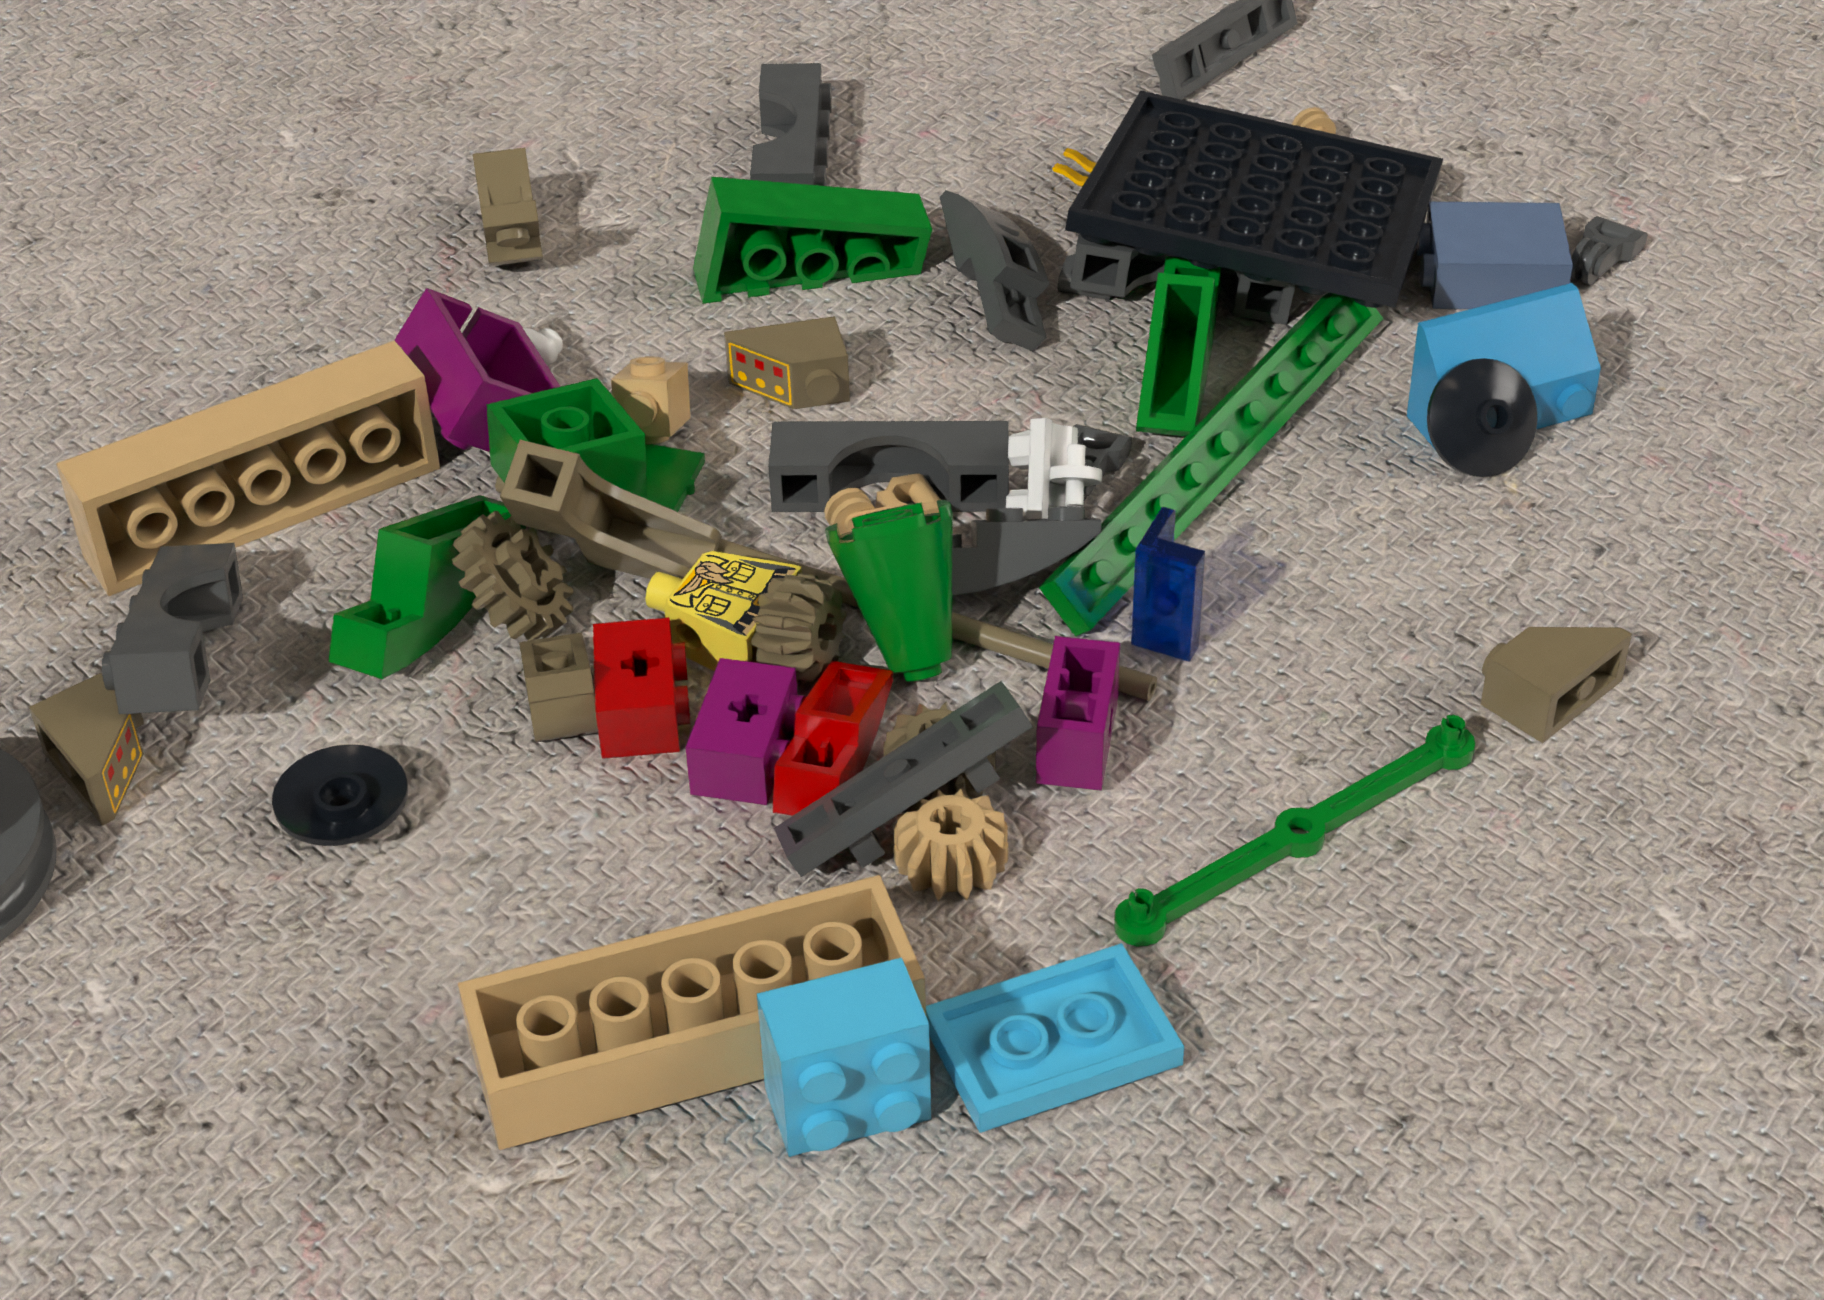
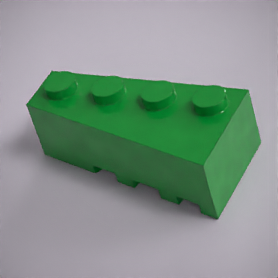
(804, 234)

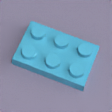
(1052, 1037)

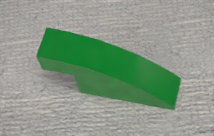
(1178, 348)
(412, 592)

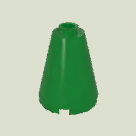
(902, 583)

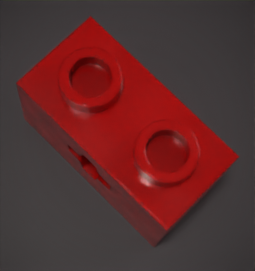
(637, 687)

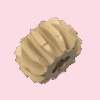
(951, 843)

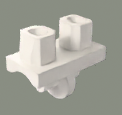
(1054, 465)

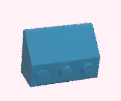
(1535, 334)

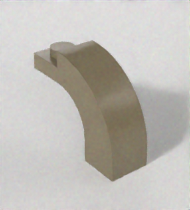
(507, 207)

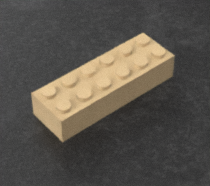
(252, 463)
(661, 1010)

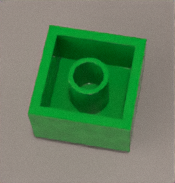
(573, 419)

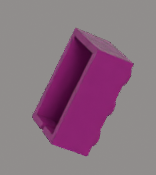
(470, 368)

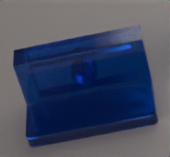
(1167, 591)

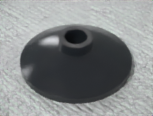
(1460, 424)
(340, 795)

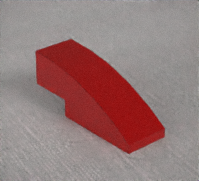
(831, 734)

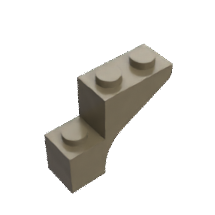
(611, 525)

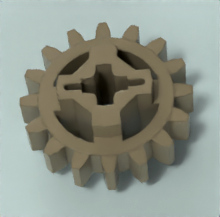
(513, 576)

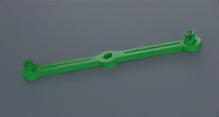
(1144, 917)

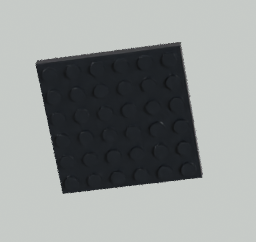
(1259, 198)

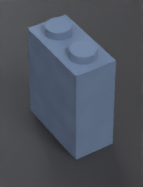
(1491, 252)

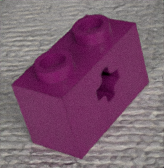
(1077, 713)
(742, 731)

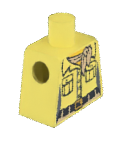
(716, 604)

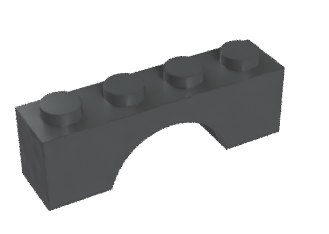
(797, 112)
(1119, 268)
(819, 458)
(160, 645)

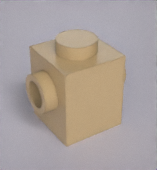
(654, 395)

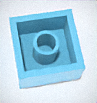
(845, 1056)

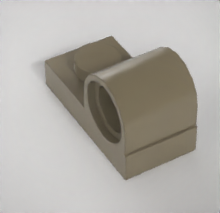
(559, 687)

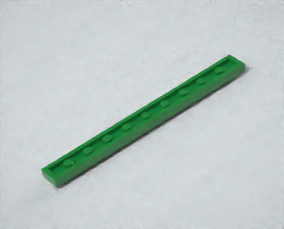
(1209, 456)

